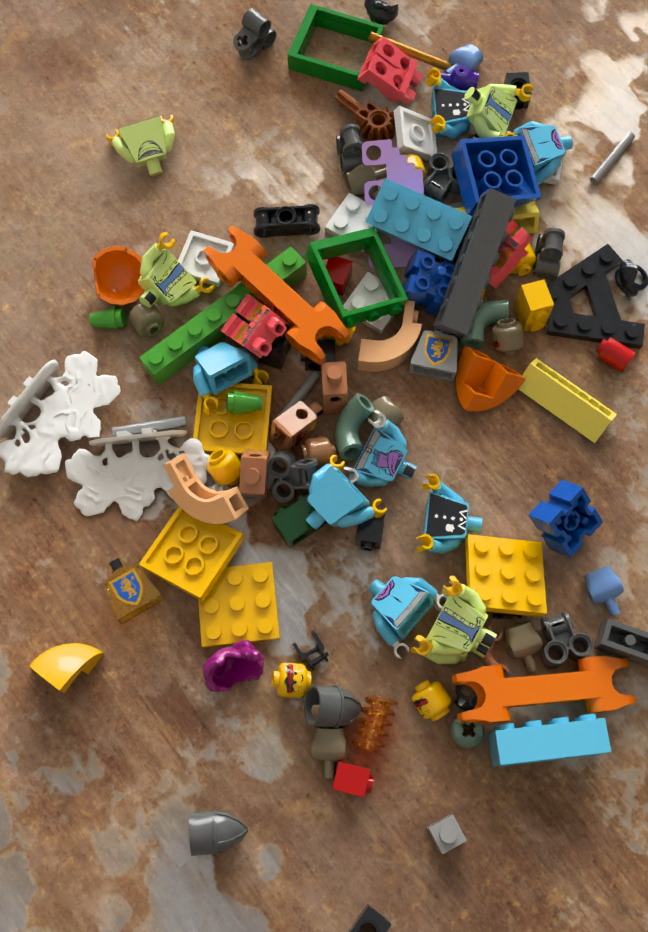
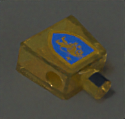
(130, 591)

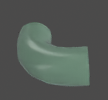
(488, 314)
(349, 424)

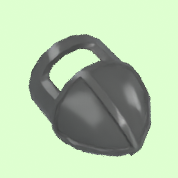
(335, 704)
(214, 832)

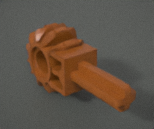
(373, 121)

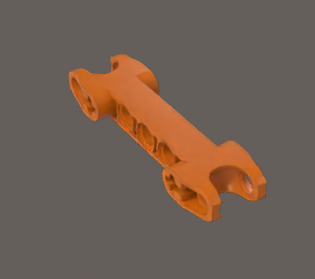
(305, 322)
(498, 694)

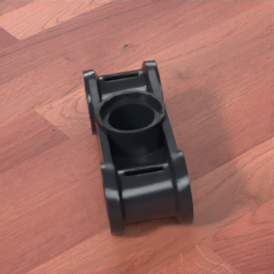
(274, 218)

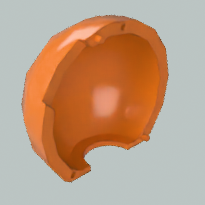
(117, 275)

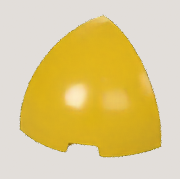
(65, 662)

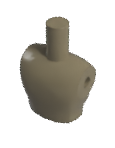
(363, 174)
(388, 408)
(523, 642)
(329, 746)

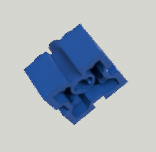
(427, 280)
(566, 518)

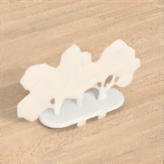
(63, 414)
(129, 478)

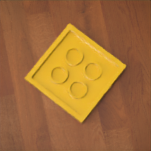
(231, 431)
(191, 553)
(507, 574)
(240, 607)

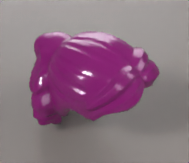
(233, 666)

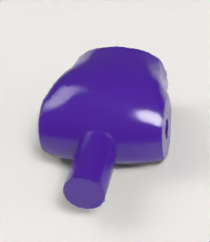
(461, 78)

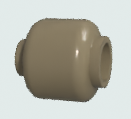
(146, 320)
(508, 336)

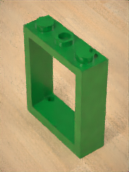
(335, 22)
(350, 243)

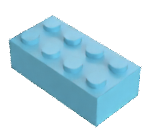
(419, 221)
(548, 742)

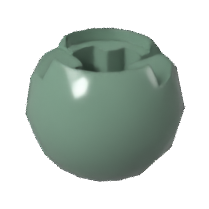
(468, 741)

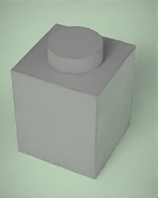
(446, 834)

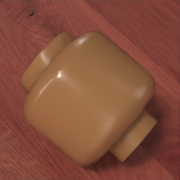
(317, 448)

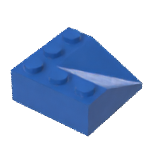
(495, 164)

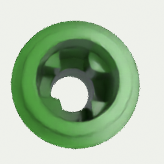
(109, 318)
(242, 402)

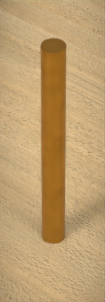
(414, 53)

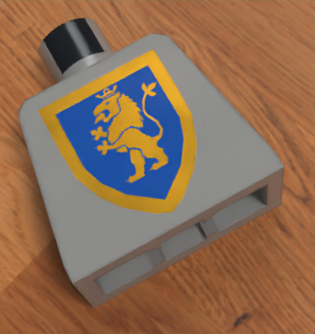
(435, 356)

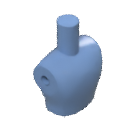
(466, 56)
(603, 587)

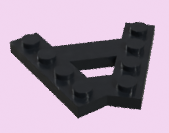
(606, 321)

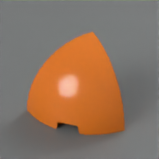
(484, 382)

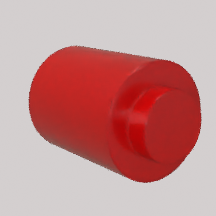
(615, 354)

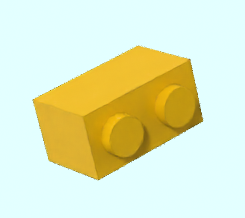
(533, 305)

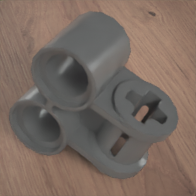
(254, 34)
(349, 147)
(441, 180)
(549, 253)
(295, 475)
(560, 637)

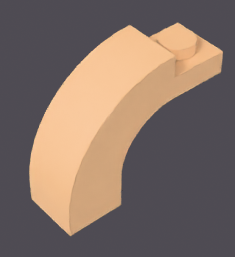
(389, 353)
(199, 500)

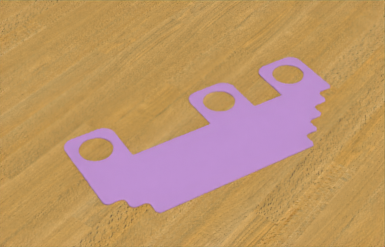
(400, 172)

